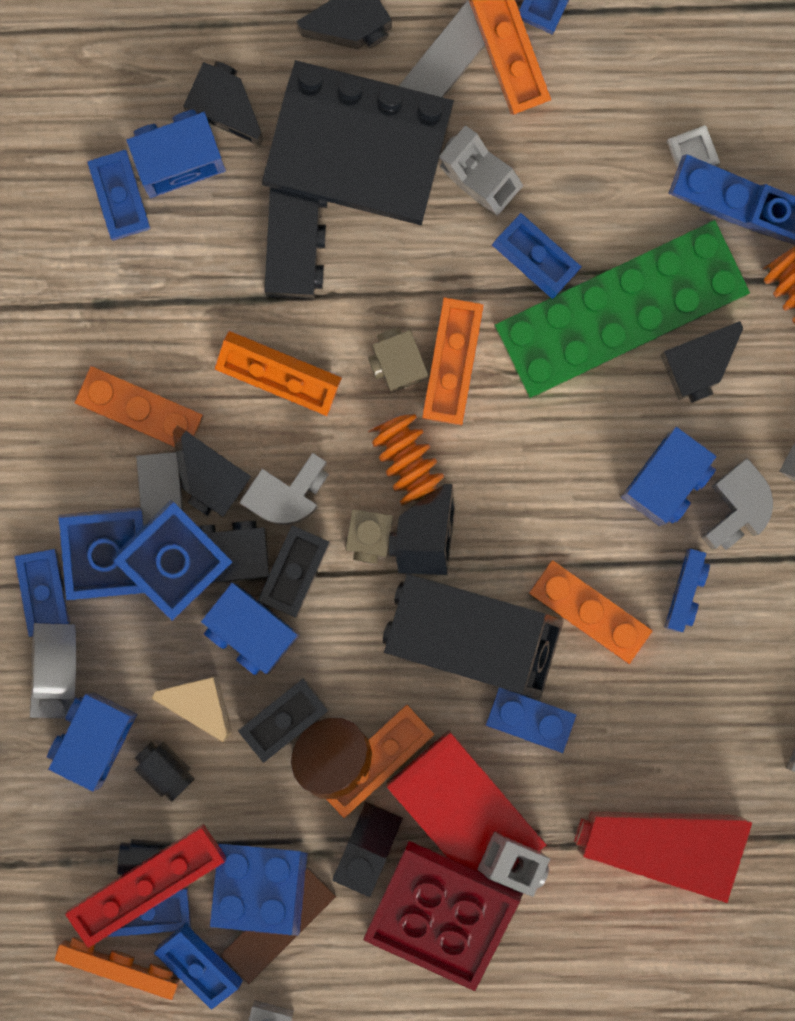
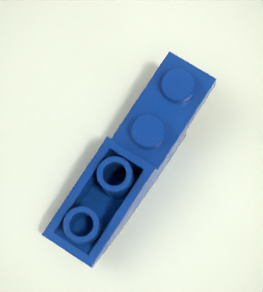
(735, 199)

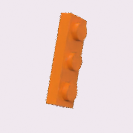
(511, 53)
(452, 361)
(277, 373)
(135, 407)
(590, 612)
(390, 749)
(118, 967)

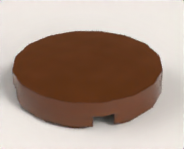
(331, 758)

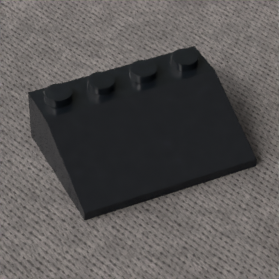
(357, 142)

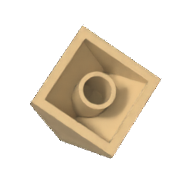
(200, 704)

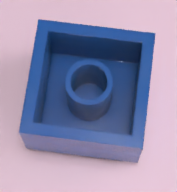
(175, 153)
(669, 477)
(87, 550)
(171, 560)
(248, 628)
(91, 740)
(259, 890)

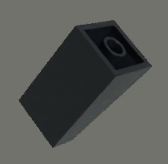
(472, 635)

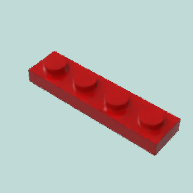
(145, 885)

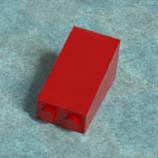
(459, 803)
(672, 848)

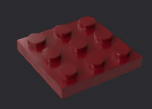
(442, 916)

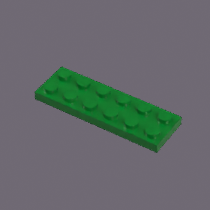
(622, 309)

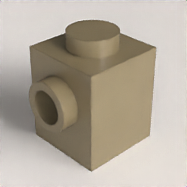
(397, 360)
(369, 535)

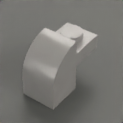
(479, 171)
(750, 501)
(285, 504)
(53, 670)

